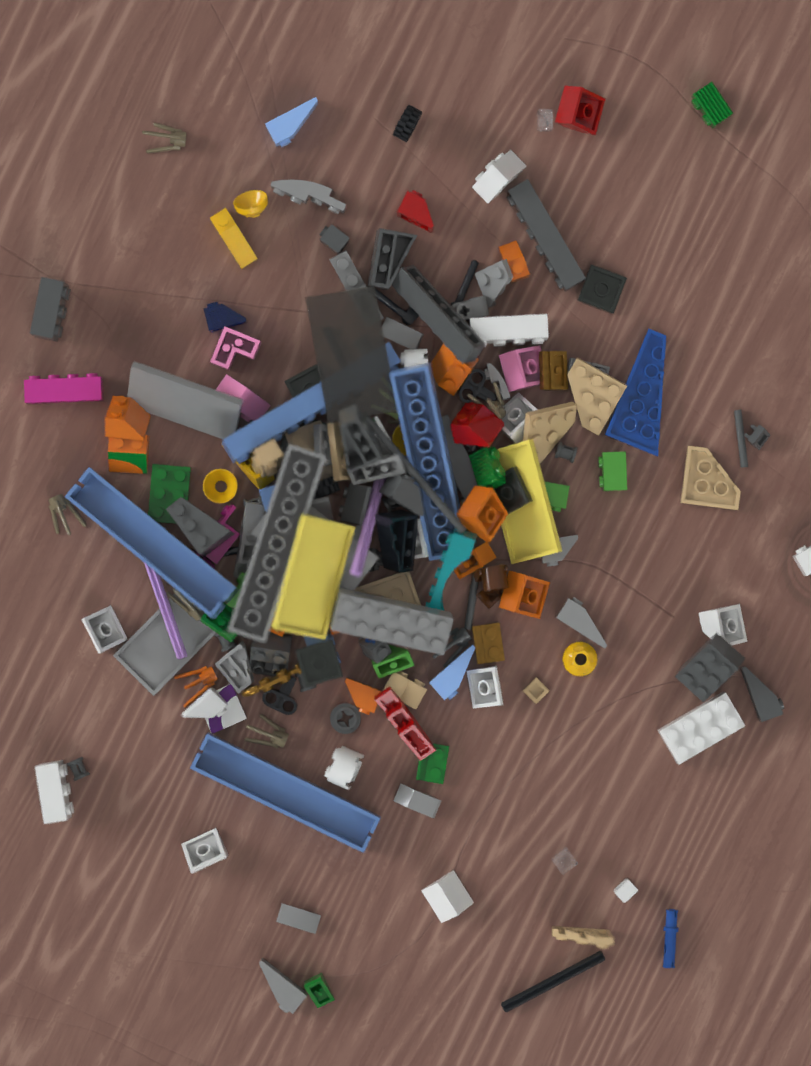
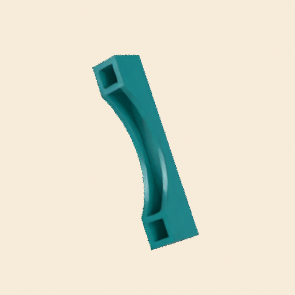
(458, 551)

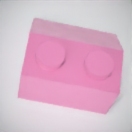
(521, 368)

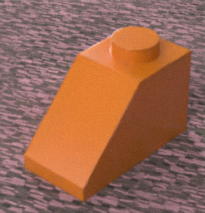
(515, 260)
(479, 557)
(363, 695)

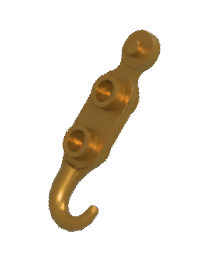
(267, 683)

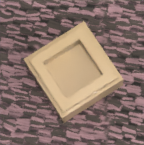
(535, 690)

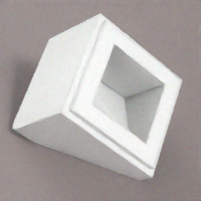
(625, 890)

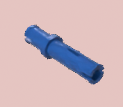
(670, 938)

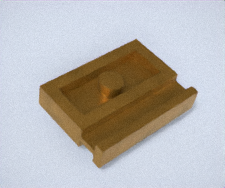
(553, 370)
(488, 643)

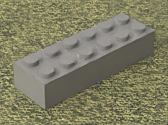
(391, 621)

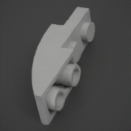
(302, 190)
(348, 273)
(252, 516)

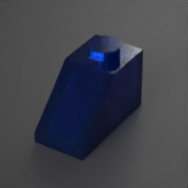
(220, 315)

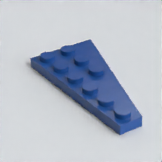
(639, 408)

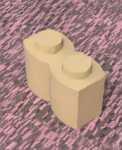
(407, 690)

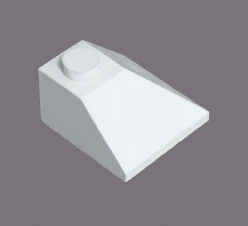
(726, 622)
(207, 706)

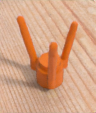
(206, 677)

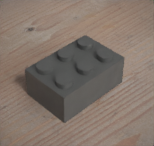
(50, 309)
(710, 667)

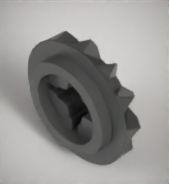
(340, 726)

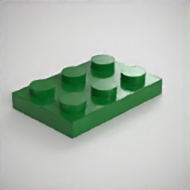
(166, 487)

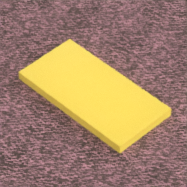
(530, 529)
(313, 577)

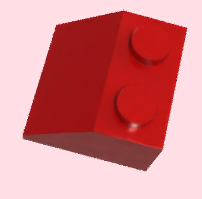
(580, 109)
(415, 211)
(475, 425)

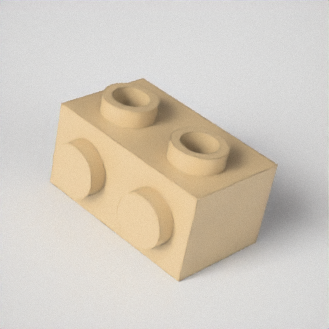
(267, 459)

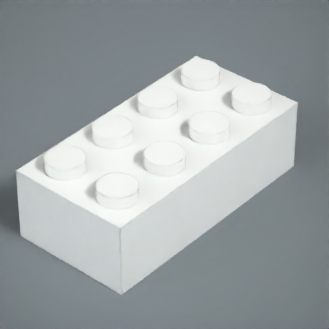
(511, 329)
(701, 728)

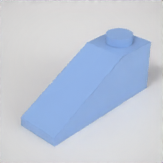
(288, 124)
(450, 678)

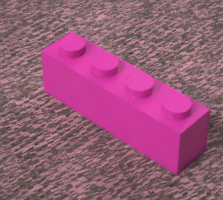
(63, 389)

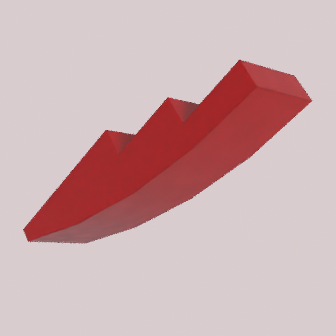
(405, 723)

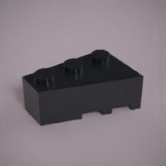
(397, 539)

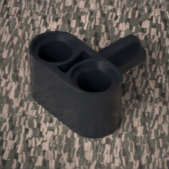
(476, 388)
(282, 695)

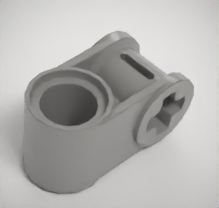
(472, 308)

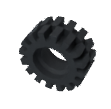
(407, 123)
(326, 487)

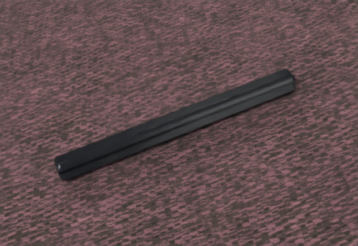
(553, 981)

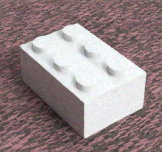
(54, 791)

